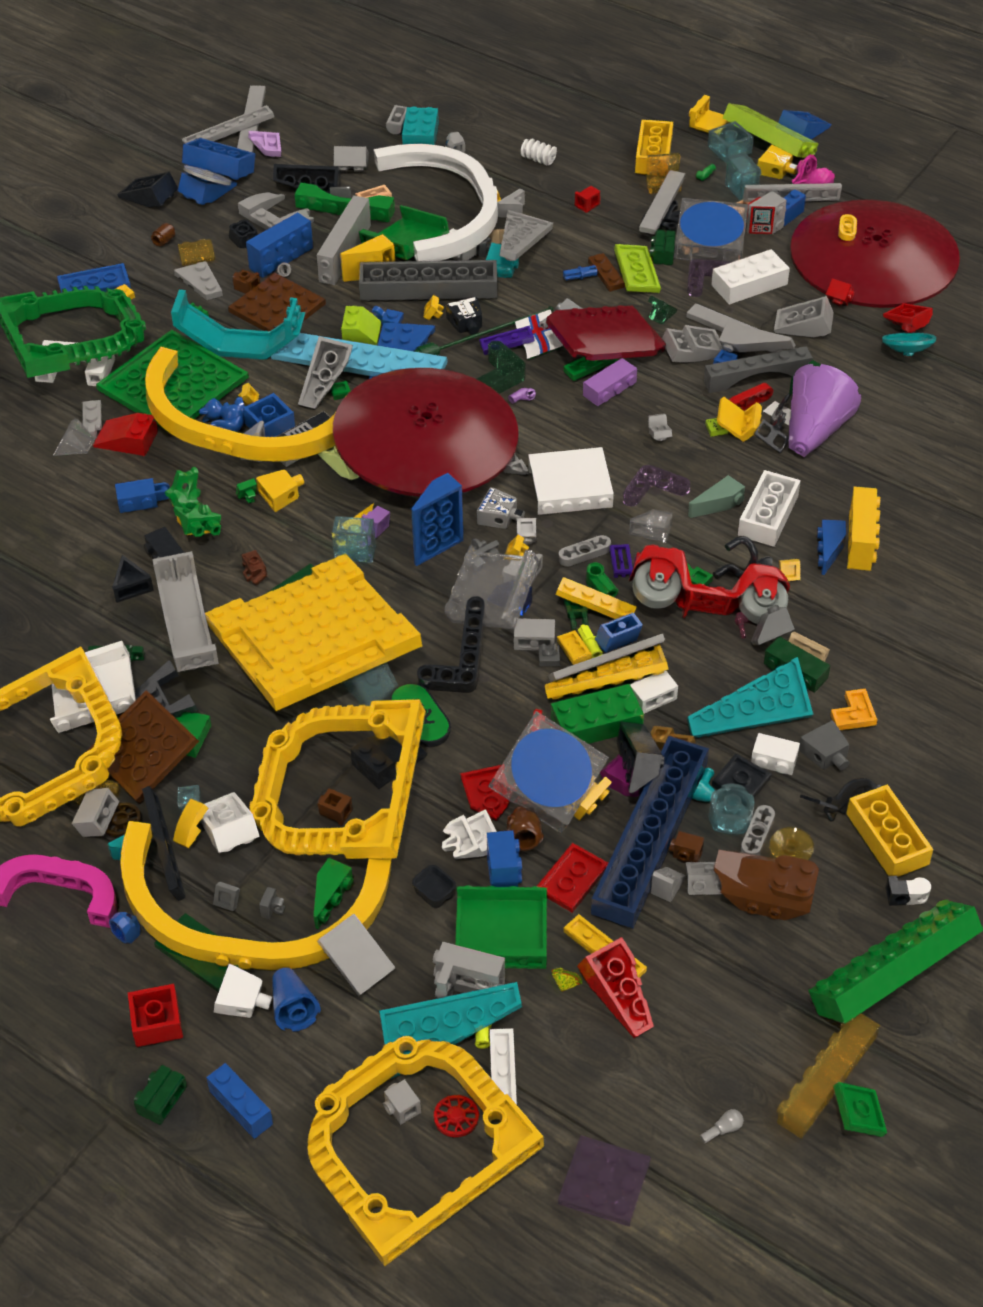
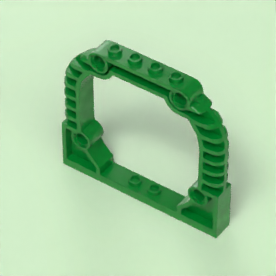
(56, 357)

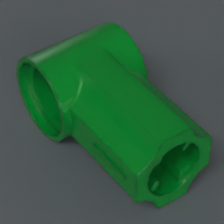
(599, 580)

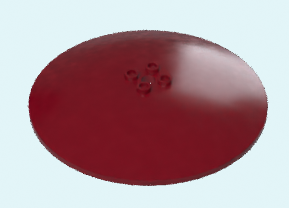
(905, 265)
(393, 446)

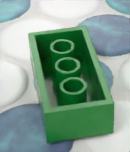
(598, 714)

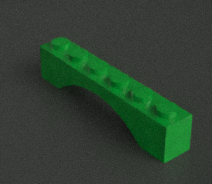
(316, 199)

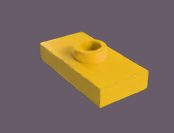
(574, 647)

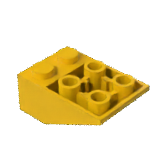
(374, 250)

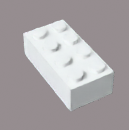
(750, 276)
(769, 508)

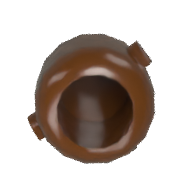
(525, 827)

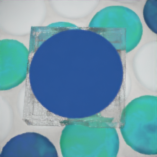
(710, 230)
(548, 771)

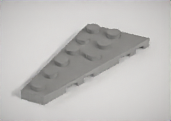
(521, 234)

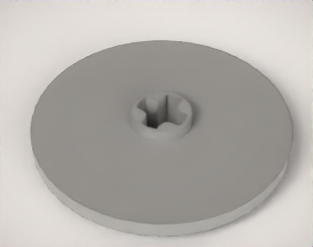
(207, 175)

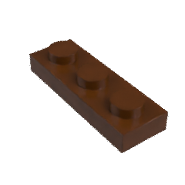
(606, 272)

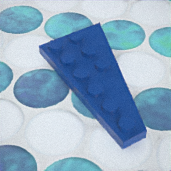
(404, 336)

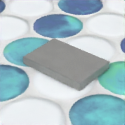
(356, 954)

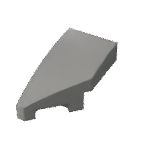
(516, 467)

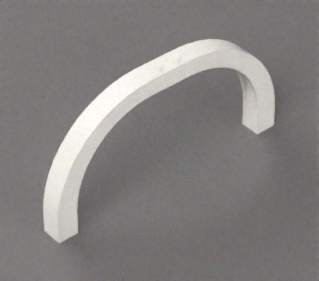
(443, 157)

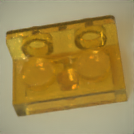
(196, 252)

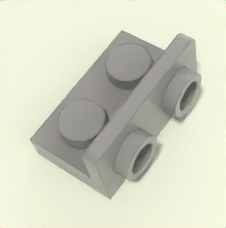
(702, 878)

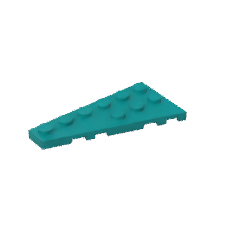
(765, 701)
(450, 1017)

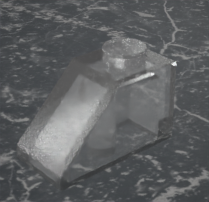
(652, 525)

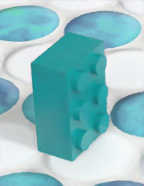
(420, 126)

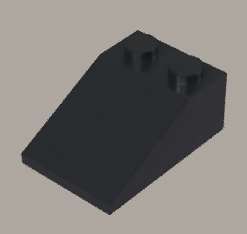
(150, 190)
(378, 759)

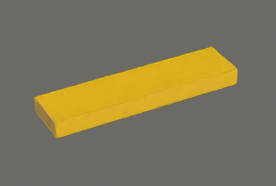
(592, 938)

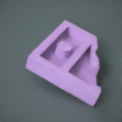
(266, 142)

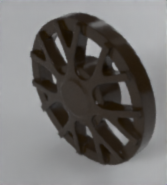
(121, 819)

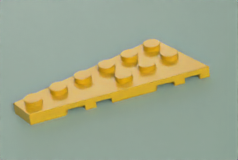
(611, 672)

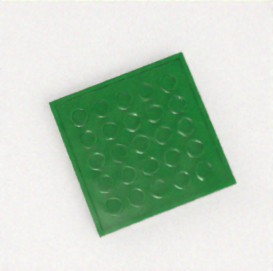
(192, 384)

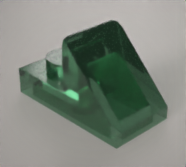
(661, 310)

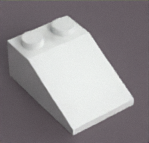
(229, 823)

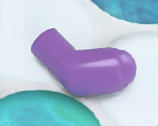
(522, 394)

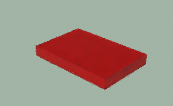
(573, 877)

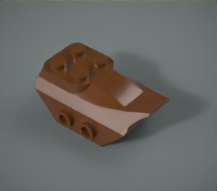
(767, 885)

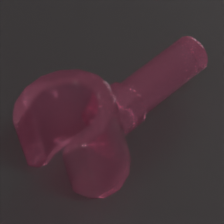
(740, 620)

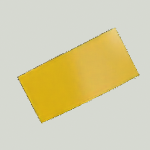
(186, 828)

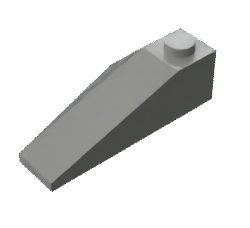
(748, 339)
(325, 367)

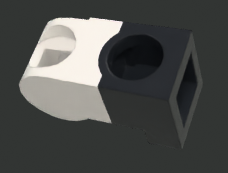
(908, 891)

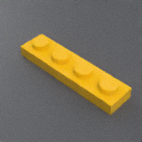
(593, 599)

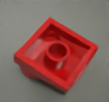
(909, 316)

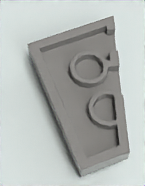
(201, 279)

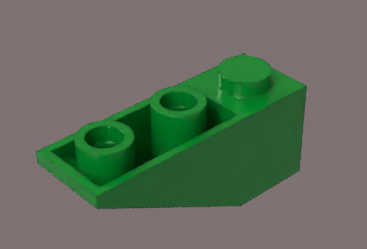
(331, 884)

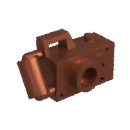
(254, 567)

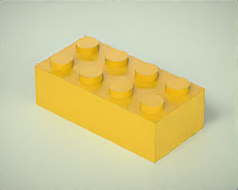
(654, 139)
(863, 528)
(889, 831)

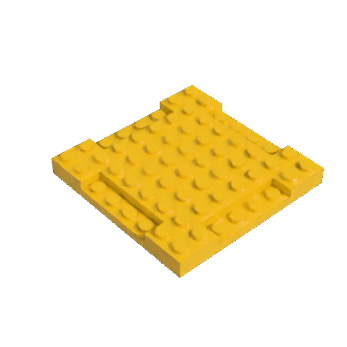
(312, 632)

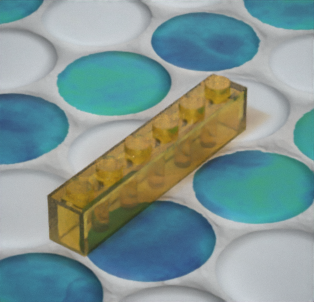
(831, 1067)

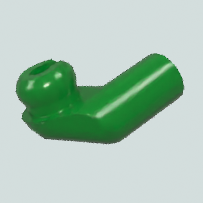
(703, 175)

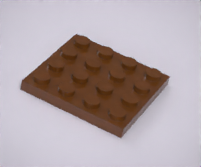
(268, 301)
(149, 746)

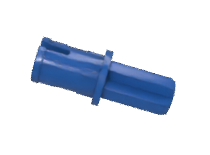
(580, 272)

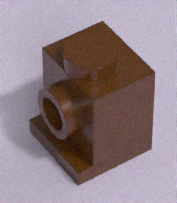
(245, 281)
(335, 806)
(687, 847)

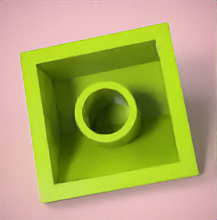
(360, 326)

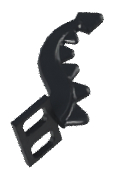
(777, 420)
(839, 802)

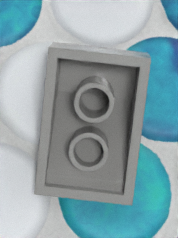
(805, 319)

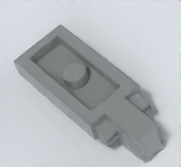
(92, 416)

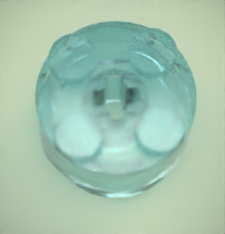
(731, 809)

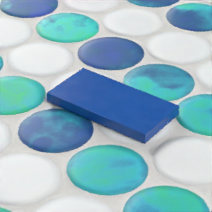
(103, 277)

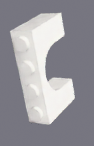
(94, 371)

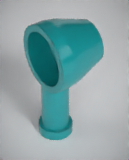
(704, 789)

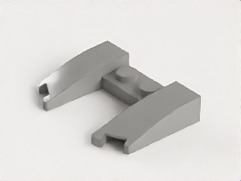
(256, 209)

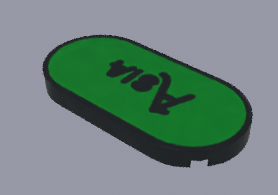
(436, 723)

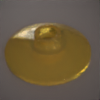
(794, 839)

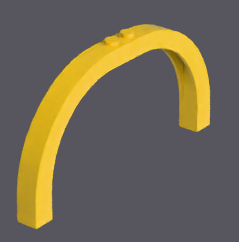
(221, 439)
(229, 950)

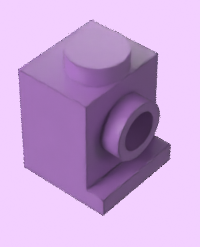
(381, 519)

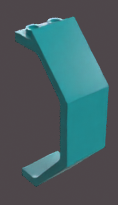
(235, 342)

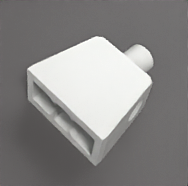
(240, 994)

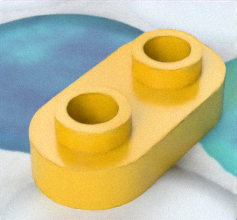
(847, 227)

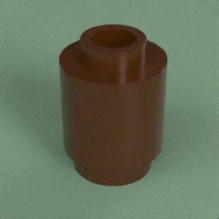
(163, 234)

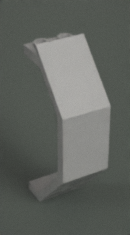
(184, 612)

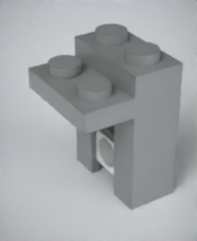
(465, 970)

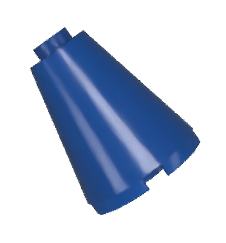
(292, 1001)

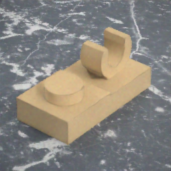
(809, 646)

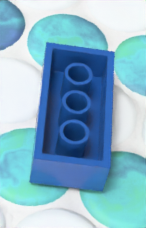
(218, 158)
(279, 244)

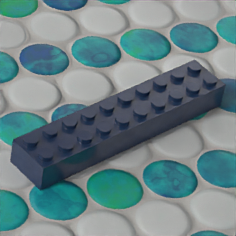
(649, 833)

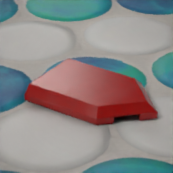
(480, 795)

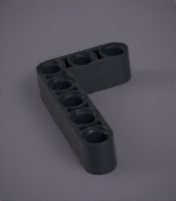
(468, 652)

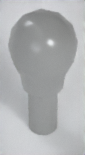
(729, 1122)

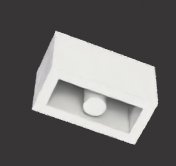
(655, 691)
(775, 753)

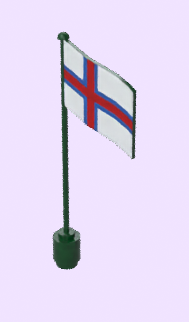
(544, 341)

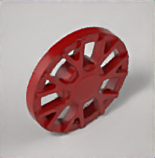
(456, 1116)

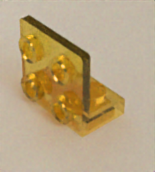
(658, 168)

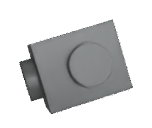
(658, 427)
(527, 529)

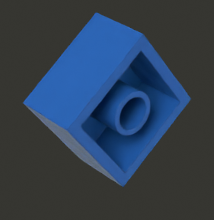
(273, 412)
(503, 859)

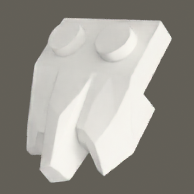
(468, 835)

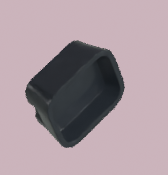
(242, 232)
(434, 886)

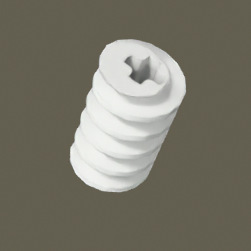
(538, 152)

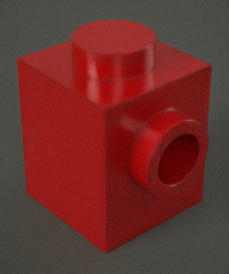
(840, 292)

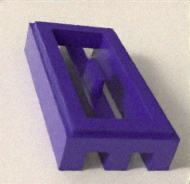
(622, 571)

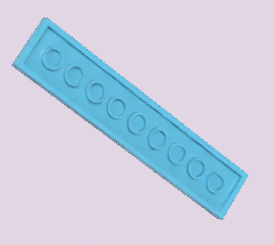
(364, 358)

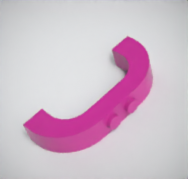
(64, 874)

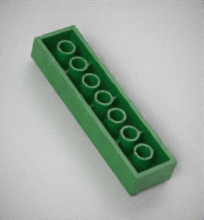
(895, 960)

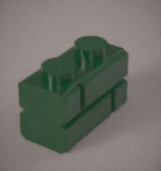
(663, 247)
(160, 1094)

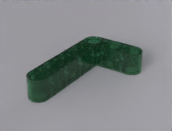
(509, 368)

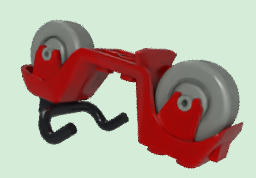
(663, 577)

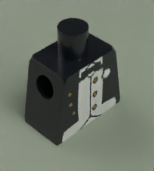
(465, 315)

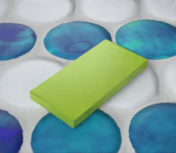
(637, 268)

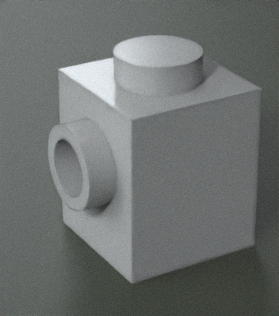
(401, 1102)

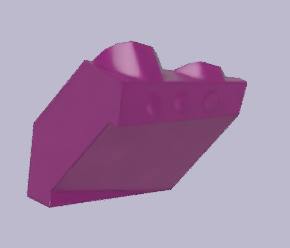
(616, 774)

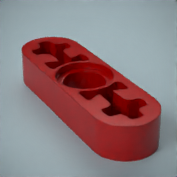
(756, 394)

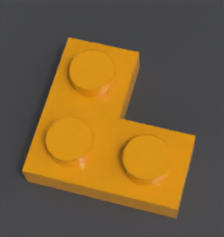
(857, 714)

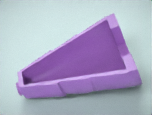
(819, 405)

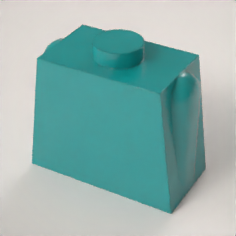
(504, 267)

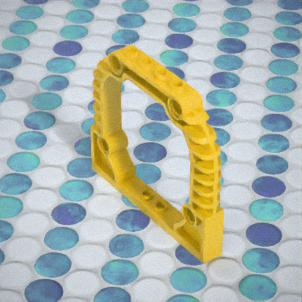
(78, 676)
(359, 839)
(395, 1230)

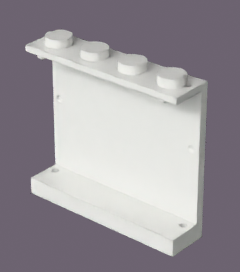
(571, 480)
(115, 674)

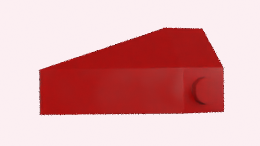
(615, 981)

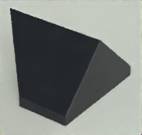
(130, 581)

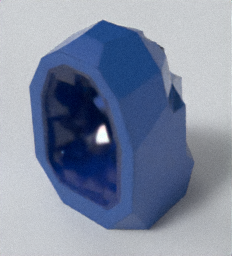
(125, 927)

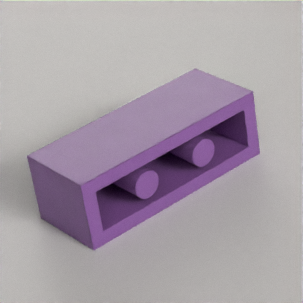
(610, 382)

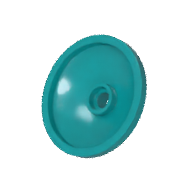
(909, 342)

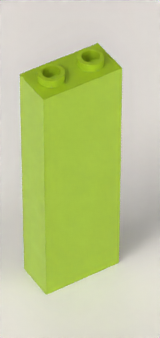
(770, 130)

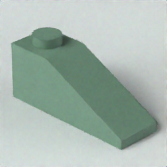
(718, 498)

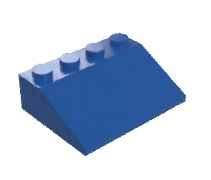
(437, 518)

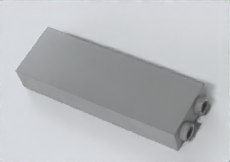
(342, 238)

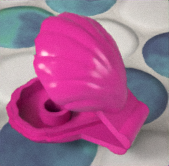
(810, 175)

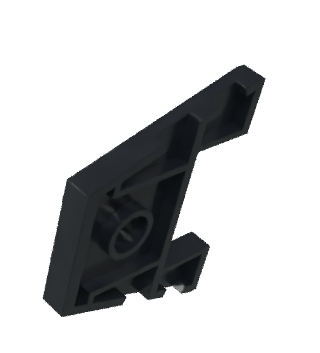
(153, 686)

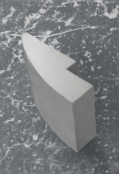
(692, 344)

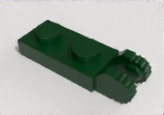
(575, 610)

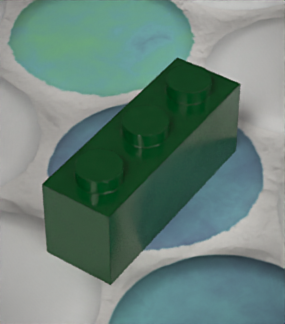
(813, 669)

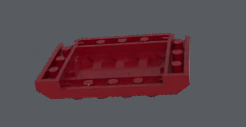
(605, 332)

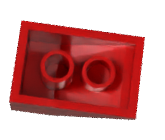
(128, 434)

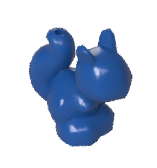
(232, 414)

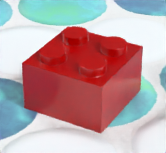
(155, 1015)

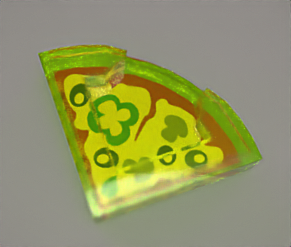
(566, 979)

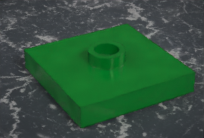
(860, 1109)

